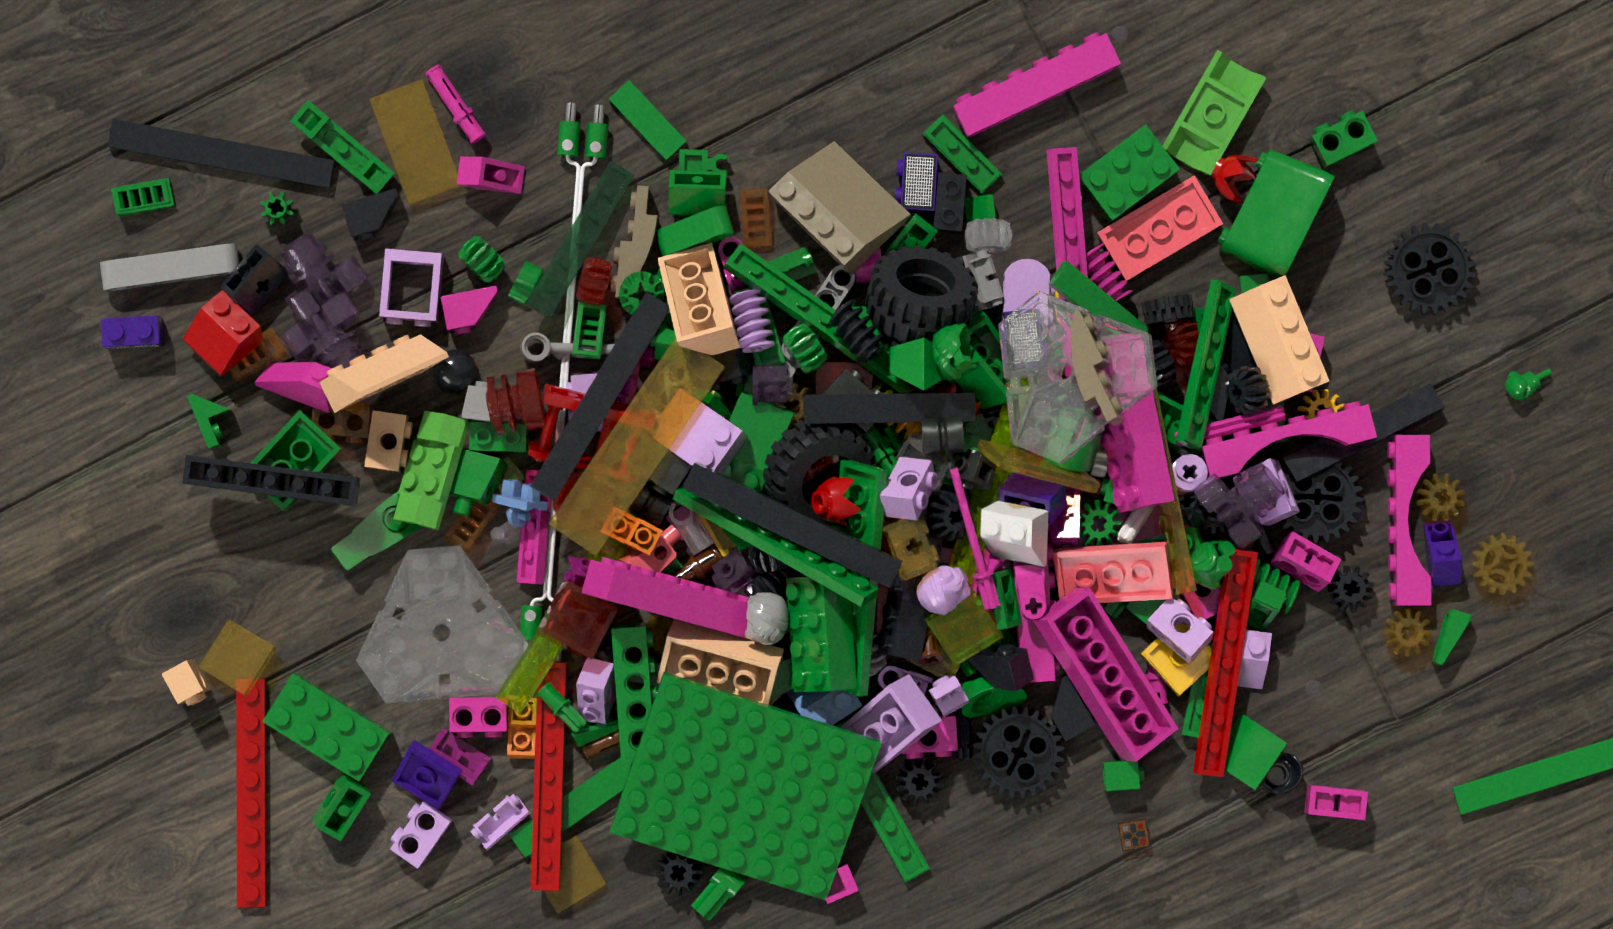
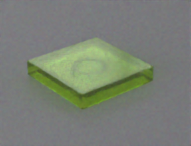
(964, 629)

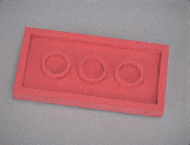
(1160, 228)
(1116, 571)

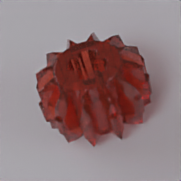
(593, 280)
(1181, 340)

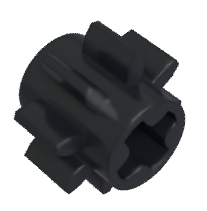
(1192, 510)

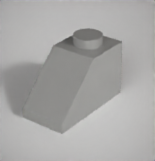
(475, 403)

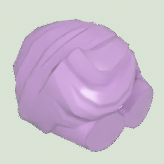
(943, 589)

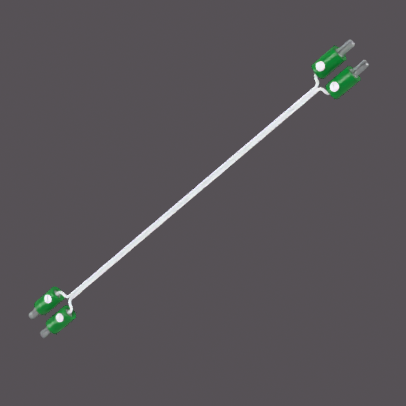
(567, 147)

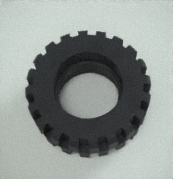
(919, 293)
(802, 448)

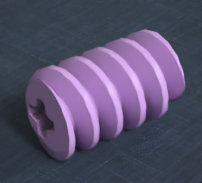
(750, 321)
(1196, 468)

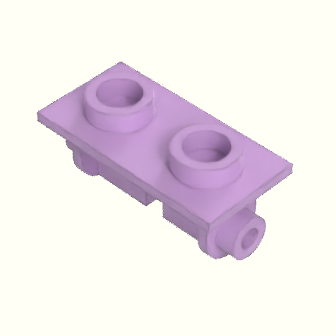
(507, 816)

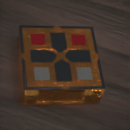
(1133, 834)

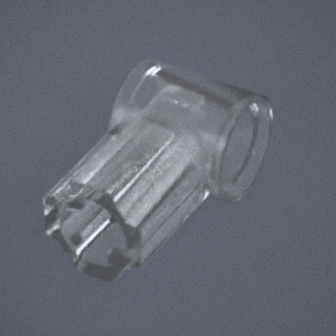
(692, 530)

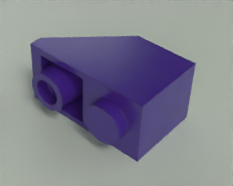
(1442, 553)

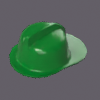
(988, 700)

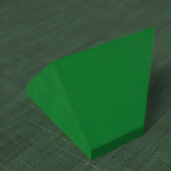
(914, 363)

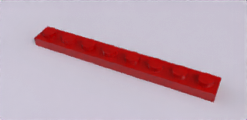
(1225, 665)
(548, 788)
(251, 797)

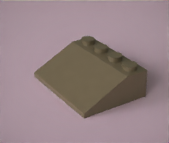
(839, 206)

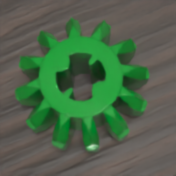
(481, 259)
(805, 348)
(1107, 526)

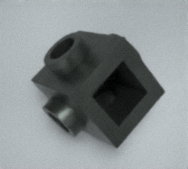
(970, 466)

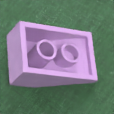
(709, 440)
(896, 718)

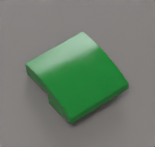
(1252, 751)

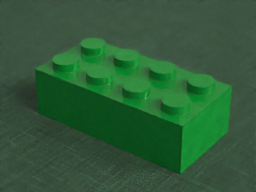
(820, 637)
(327, 727)

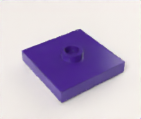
(426, 775)

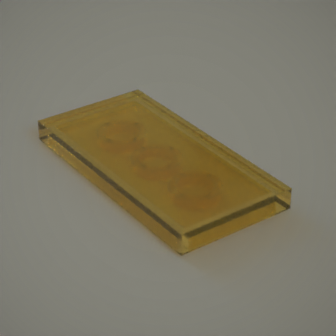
(415, 141)
(1035, 466)

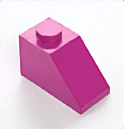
(490, 175)
(467, 308)

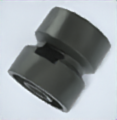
(942, 435)

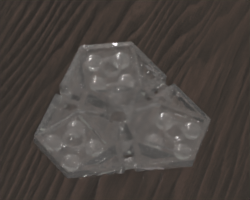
(1051, 411)
(407, 658)

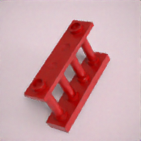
(556, 400)

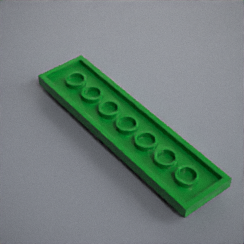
(867, 527)

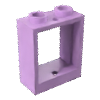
(416, 258)

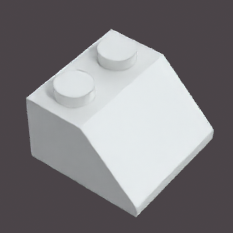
(1015, 532)

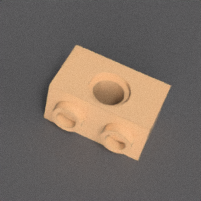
(381, 425)
(187, 683)

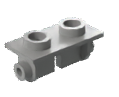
(990, 291)

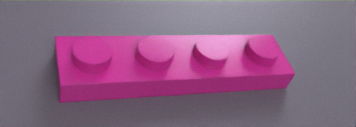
(533, 541)

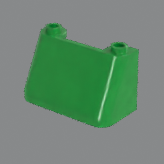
(1276, 213)

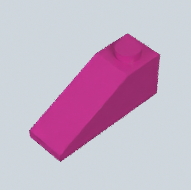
(298, 382)

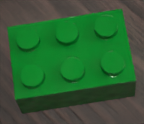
(1128, 173)

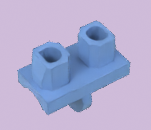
(519, 509)

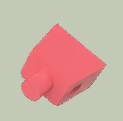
(661, 555)

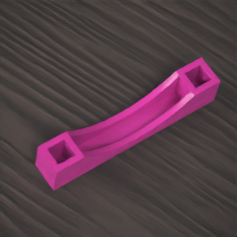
(1346, 427)
(1410, 580)

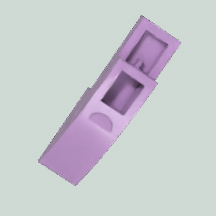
(948, 695)

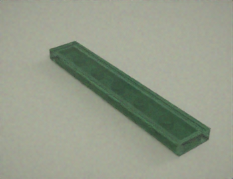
(579, 240)

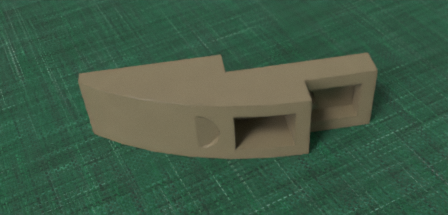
(634, 254)
(1088, 360)

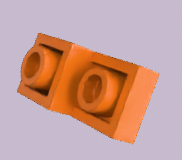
(637, 534)
(522, 732)

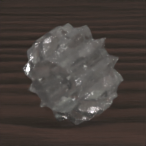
(988, 234)

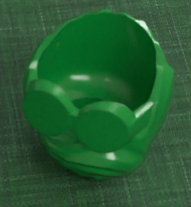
(952, 351)
(1211, 562)

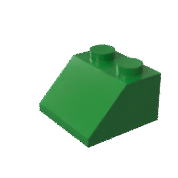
(982, 382)

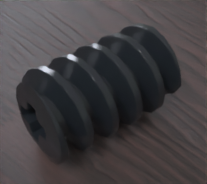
(857, 333)

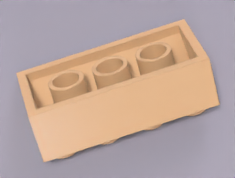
(698, 300)
(1279, 339)
(380, 371)
(721, 660)

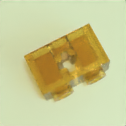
(898, 536)

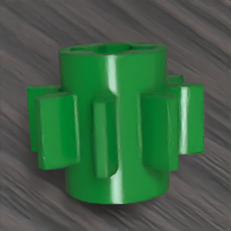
(280, 216)

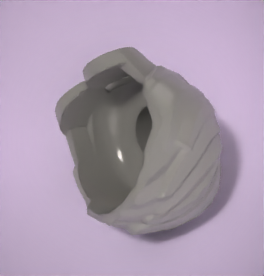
(766, 618)

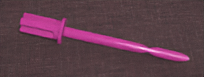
(983, 577)

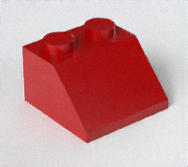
(223, 333)

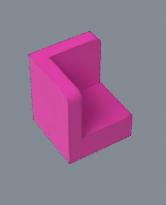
(842, 884)

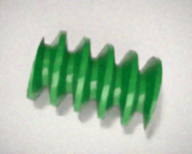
(1262, 575)

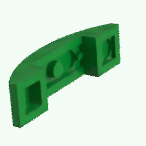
(342, 147)

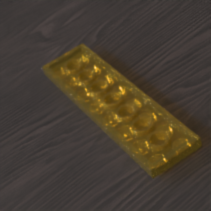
(636, 446)

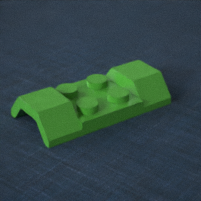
(1213, 114)
(430, 470)

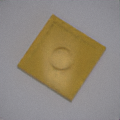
(237, 657)
(578, 876)

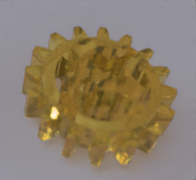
(1507, 576)

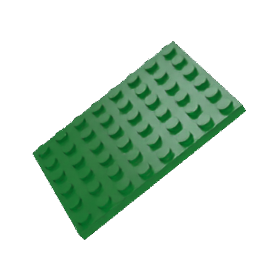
(745, 786)

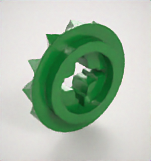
(630, 285)

